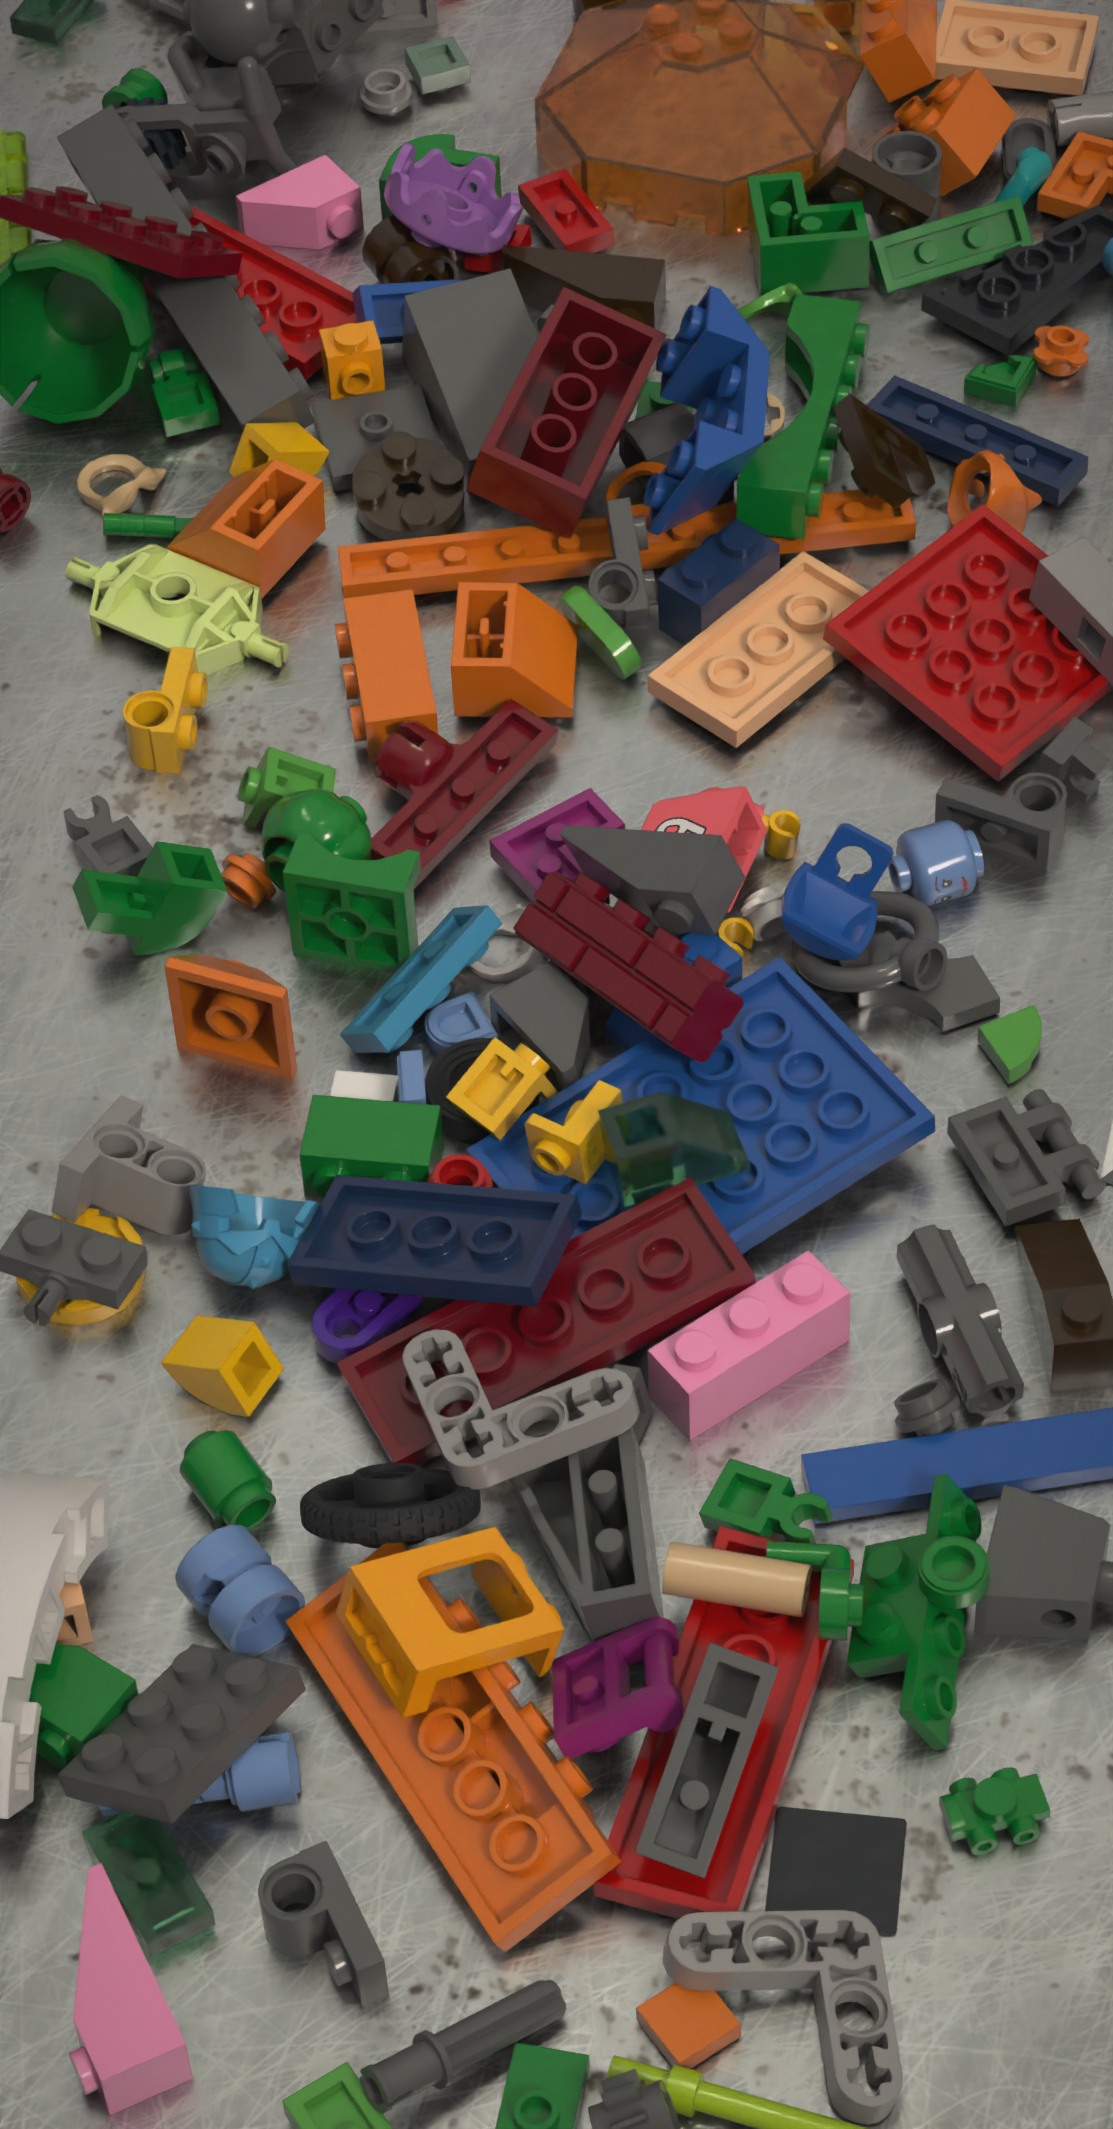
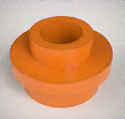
(247, 880)

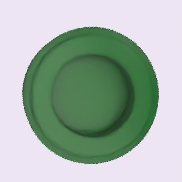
(953, 1572)

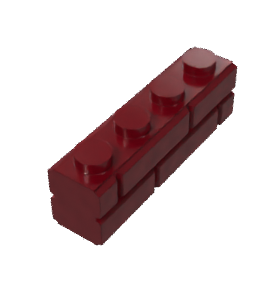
(630, 966)

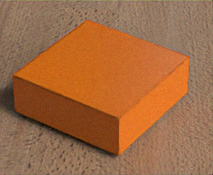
(688, 2024)

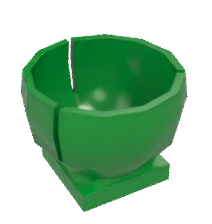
(73, 327)

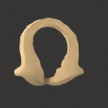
(125, 495)

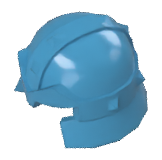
(247, 1236)

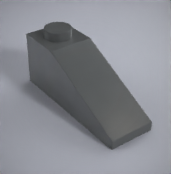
(669, 876)
(707, 1760)

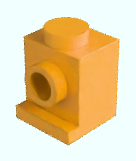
(352, 360)

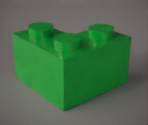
(801, 243)

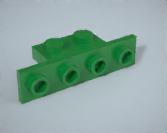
(905, 1628)

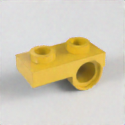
(163, 721)

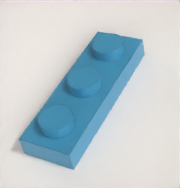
(422, 980)

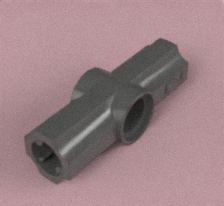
(960, 1321)

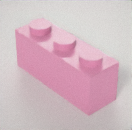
(748, 1345)

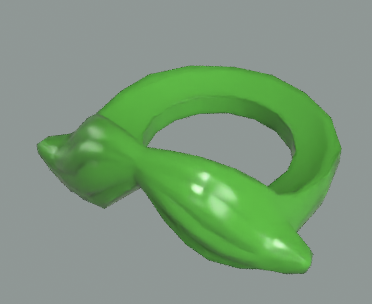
(775, 301)

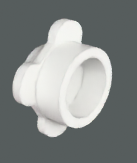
(764, 913)

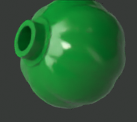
(331, 820)

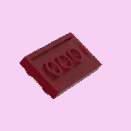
(116, 232)

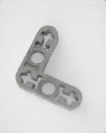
(502, 1431)
(829, 1975)

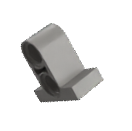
(129, 1174)

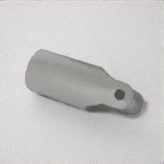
(1081, 113)

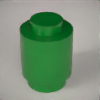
(227, 1479)

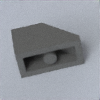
(548, 1017)

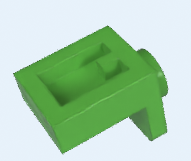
(275, 778)

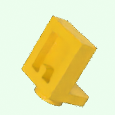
(501, 1086)
(577, 1145)

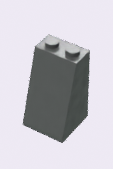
(466, 353)

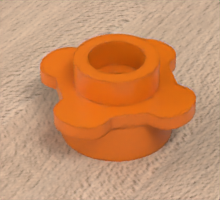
(1060, 350)

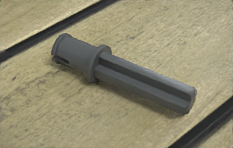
(440, 2055)

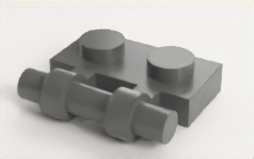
(1011, 1166)

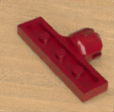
(451, 783)

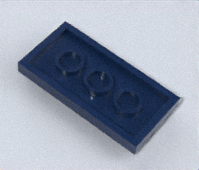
(435, 1240)

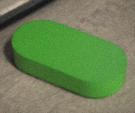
(600, 632)

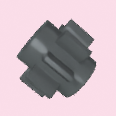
(633, 2105)

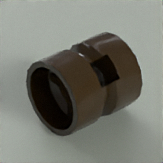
(399, 258)

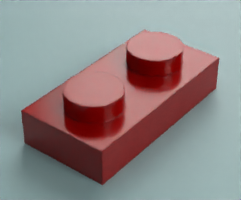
(566, 213)

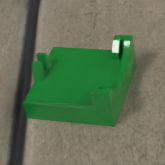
(351, 908)

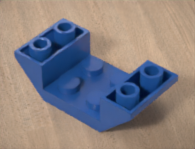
(723, 373)

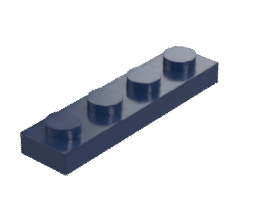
(962, 431)

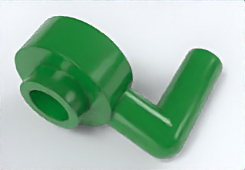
(839, 1599)

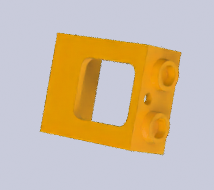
(409, 1640)

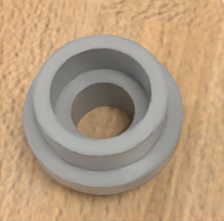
(385, 92)

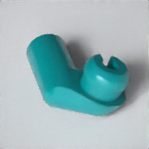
(1031, 172)

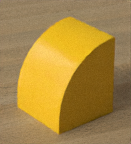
(278, 441)
(224, 1363)

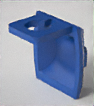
(828, 912)

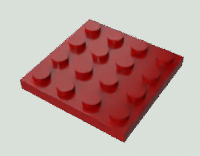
(969, 646)

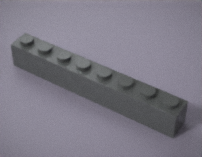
(205, 310)

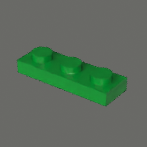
(948, 245)

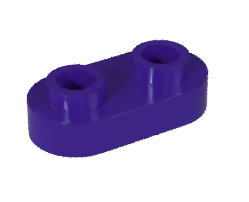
(359, 1314)

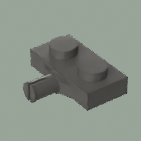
(70, 1264)

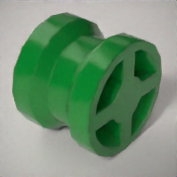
(135, 84)

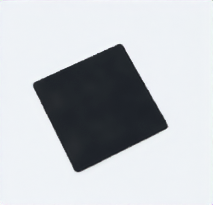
(837, 1864)

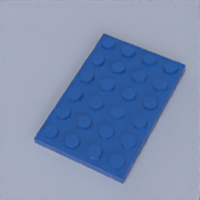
(799, 1090)

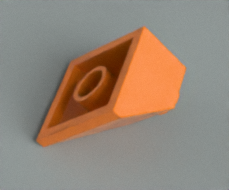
(231, 1013)

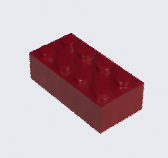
(566, 412)

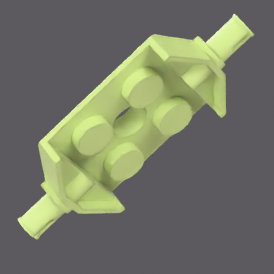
(215, 616)

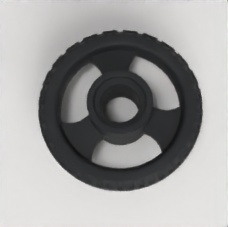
(388, 1505)

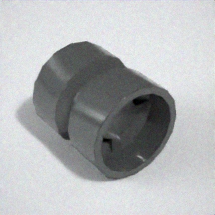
(913, 159)

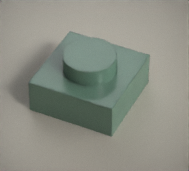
(437, 65)

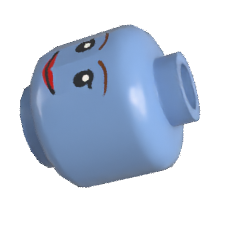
(936, 863)

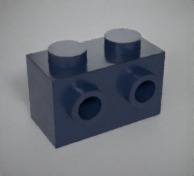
(714, 579)

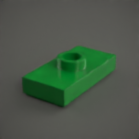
(543, 2089)

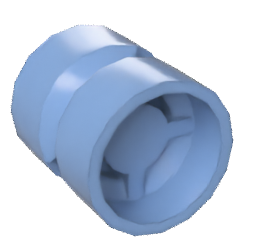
(239, 1590)

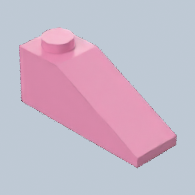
(119, 2014)

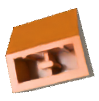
(964, 119)
(257, 524)
(511, 649)

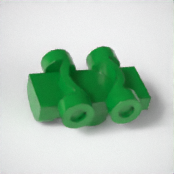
(993, 1805)

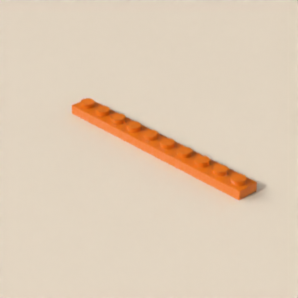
(543, 554)

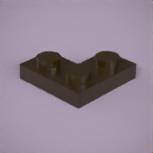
(884, 196)
(882, 455)

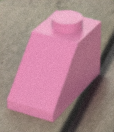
(302, 207)

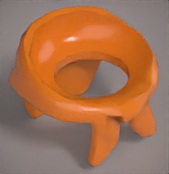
(1005, 496)

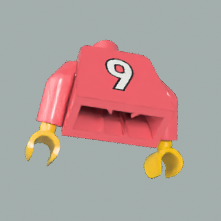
(743, 828)

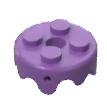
(445, 207)

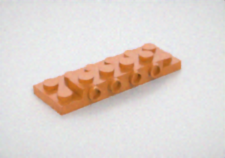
(471, 1773)

